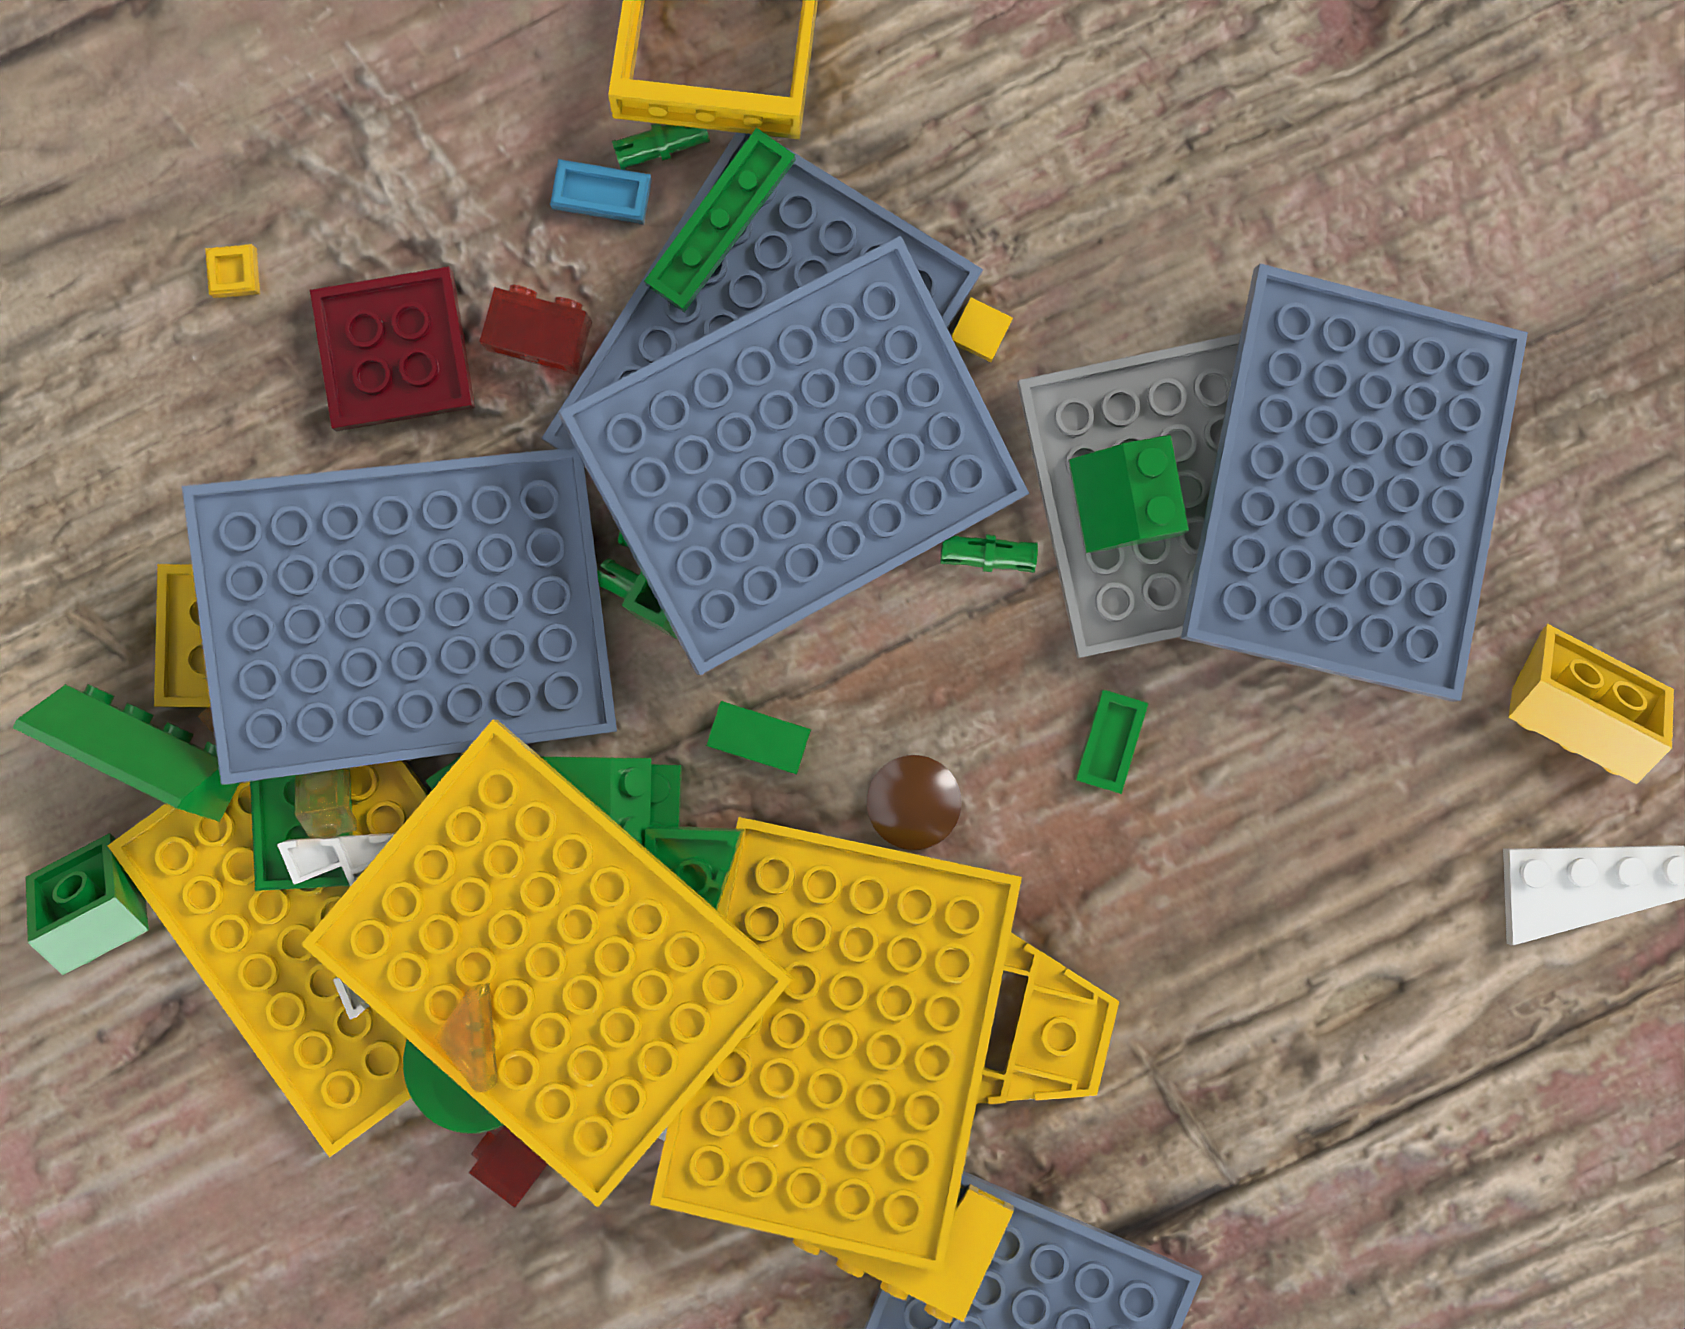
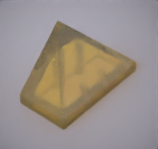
(470, 1038)

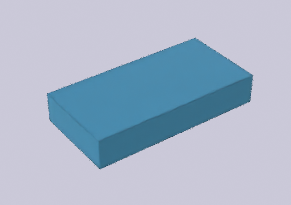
(601, 191)

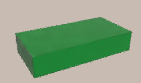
(758, 737)
(1111, 741)

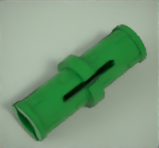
(656, 143)
(989, 553)

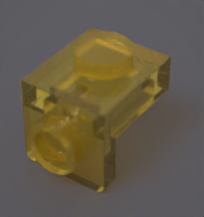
(324, 803)

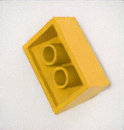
(1593, 705)

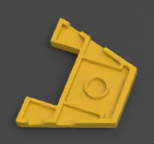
(1057, 1034)

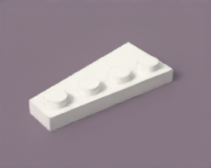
(1585, 885)

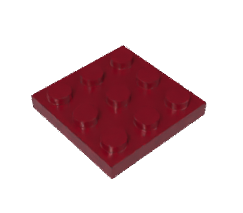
(392, 349)

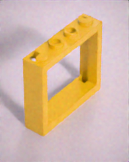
(707, 106)

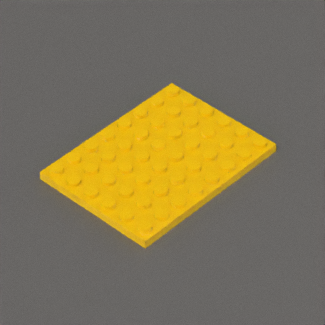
(251, 956)
(598, 959)
(866, 1073)

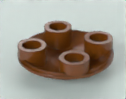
(914, 802)

